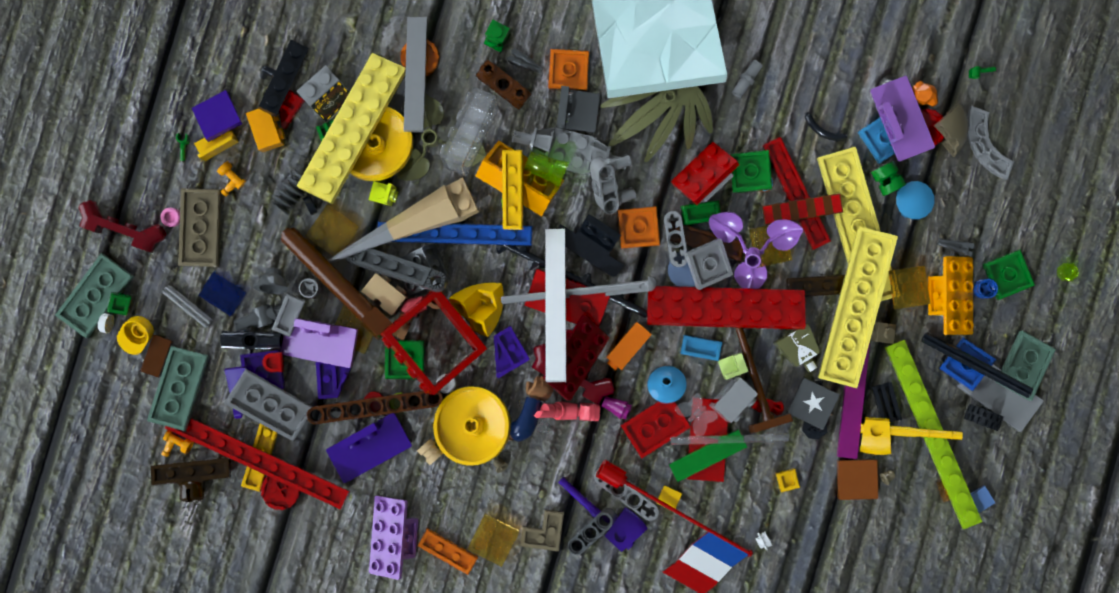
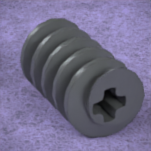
(288, 194)

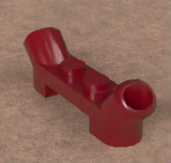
(94, 221)
(593, 390)

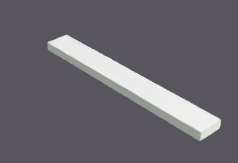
(555, 305)

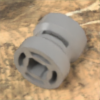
(310, 288)

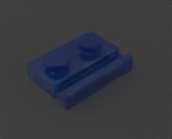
(222, 294)

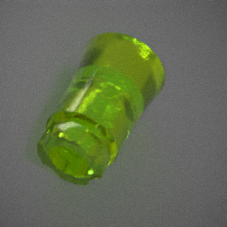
(546, 167)

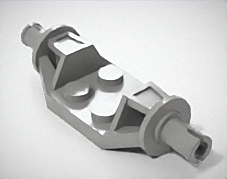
(565, 146)

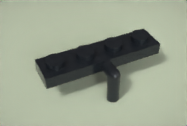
(281, 77)

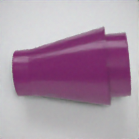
(617, 407)

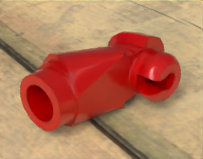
(775, 407)

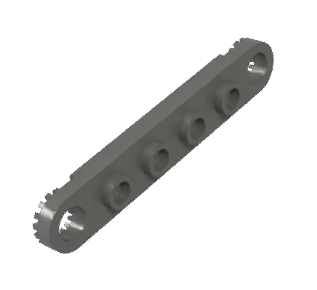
(399, 269)

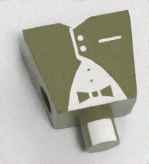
(799, 348)

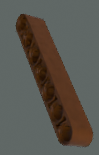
(346, 413)

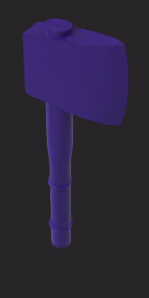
(625, 529)

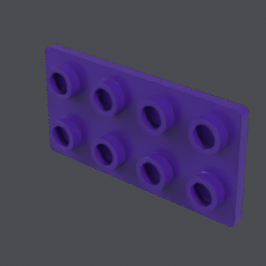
(369, 447)

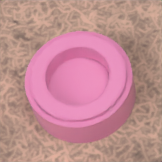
(170, 217)

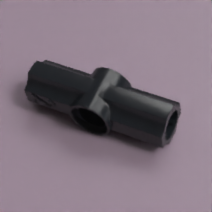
(239, 339)

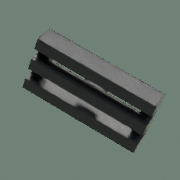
(893, 400)

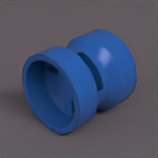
(989, 289)

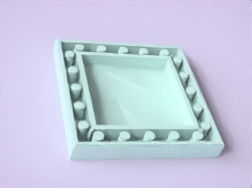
(658, 45)

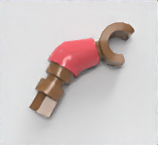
(402, 331)

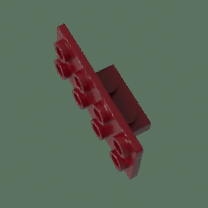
(582, 350)

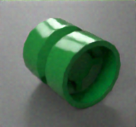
(889, 170)

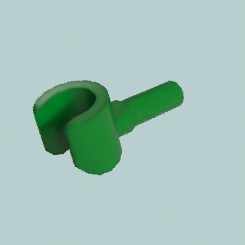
(975, 72)
(186, 141)

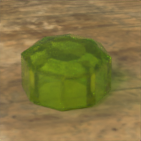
(1067, 271)

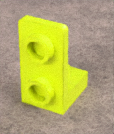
(383, 193)

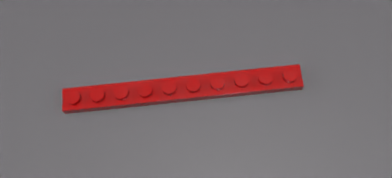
(264, 463)

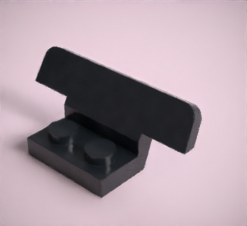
(594, 244)

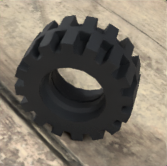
(983, 417)

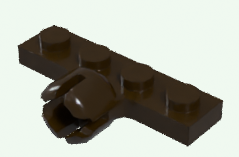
(191, 476)

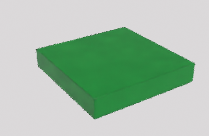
(752, 172)
(1009, 273)
(396, 370)

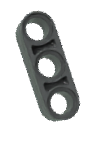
(586, 537)

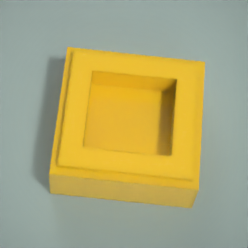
(787, 480)
(669, 496)

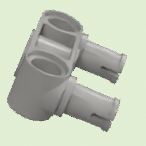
(605, 183)

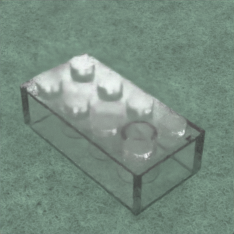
(469, 131)

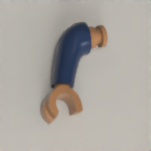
(526, 423)

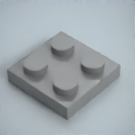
(709, 264)

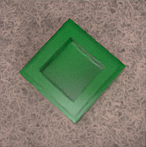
(119, 303)

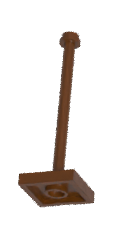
(768, 419)

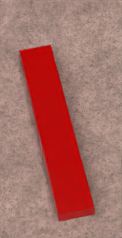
(795, 190)

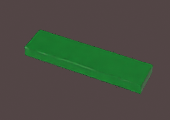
(704, 457)

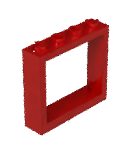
(459, 323)

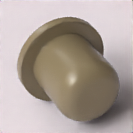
(500, 465)
(887, 476)

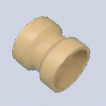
(430, 451)

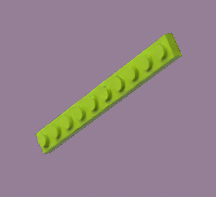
(938, 447)

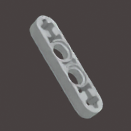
(624, 496)

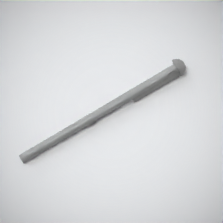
(611, 289)

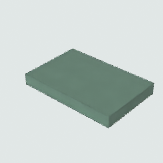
(1028, 361)

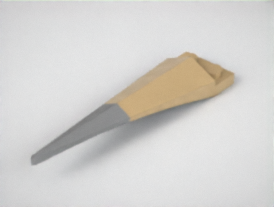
(440, 208)

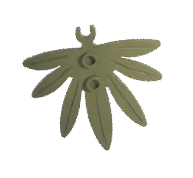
(655, 108)

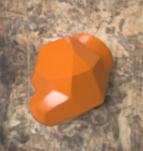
(925, 93)

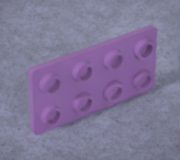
(902, 118)
(321, 343)
(392, 537)

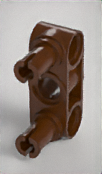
(492, 75)

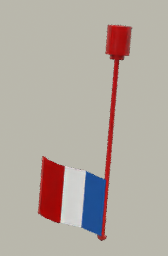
(705, 559)

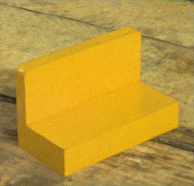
(210, 149)

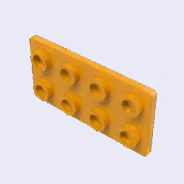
(953, 295)

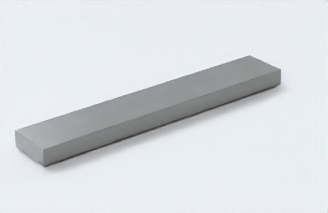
(415, 74)

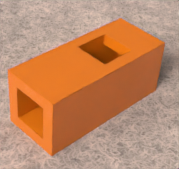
(628, 346)

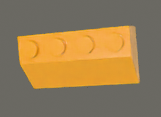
(536, 191)

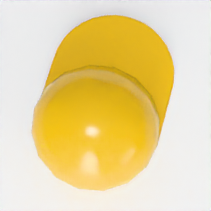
(135, 334)

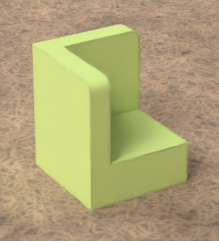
(732, 366)

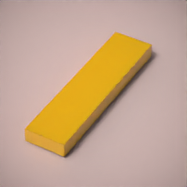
(512, 189)
(265, 441)

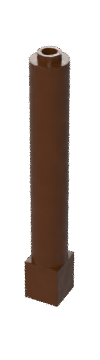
(369, 315)

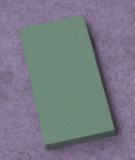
(92, 295)
(178, 388)

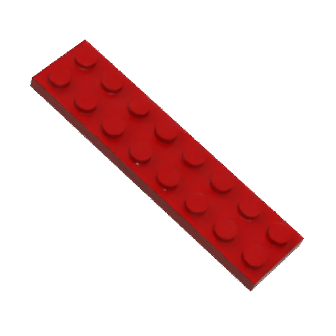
(726, 307)

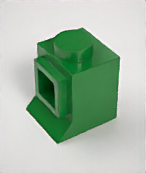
(496, 35)

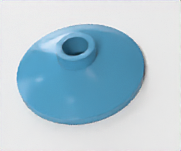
(667, 393)

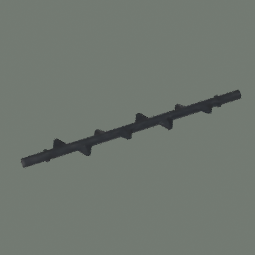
(534, 261)

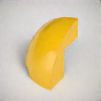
(480, 306)

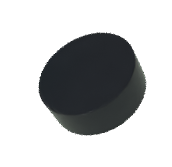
(310, 205)

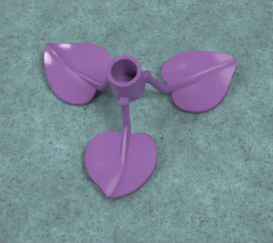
(782, 233)

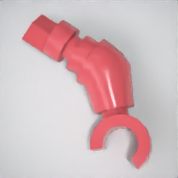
(570, 411)

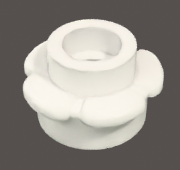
(763, 540)

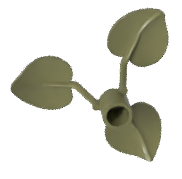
(418, 165)

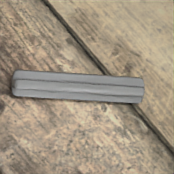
(187, 306)

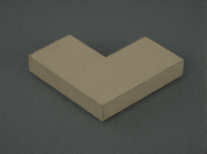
(546, 537)

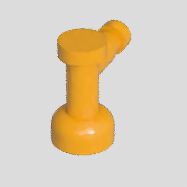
(225, 169)
(171, 439)

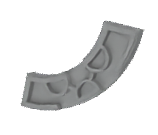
(982, 147)

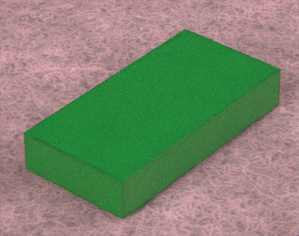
(699, 213)

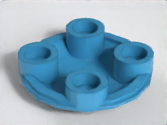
(915, 200)

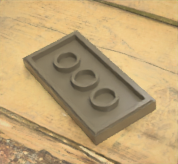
(199, 227)

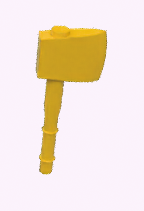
(877, 433)

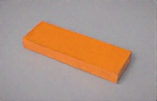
(447, 551)

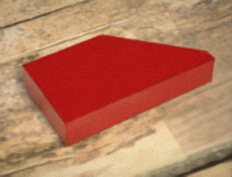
(290, 108)

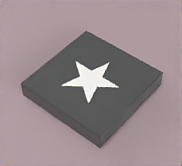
(813, 403)

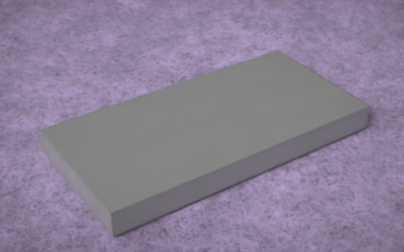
(1000, 400)
(268, 405)

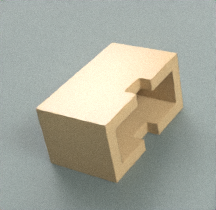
(381, 289)

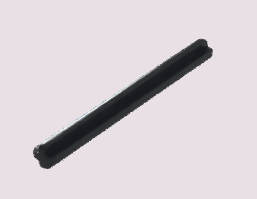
(977, 365)

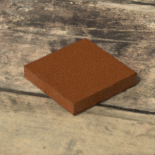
(857, 479)

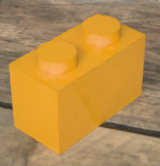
(265, 130)

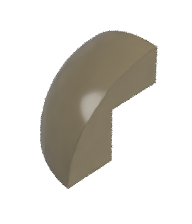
(954, 129)

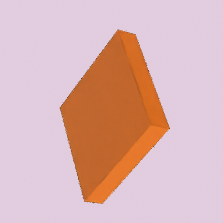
(568, 69)
(638, 227)

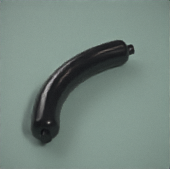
(821, 132)

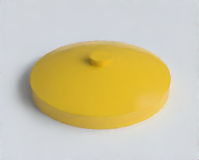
(385, 150)
(472, 426)

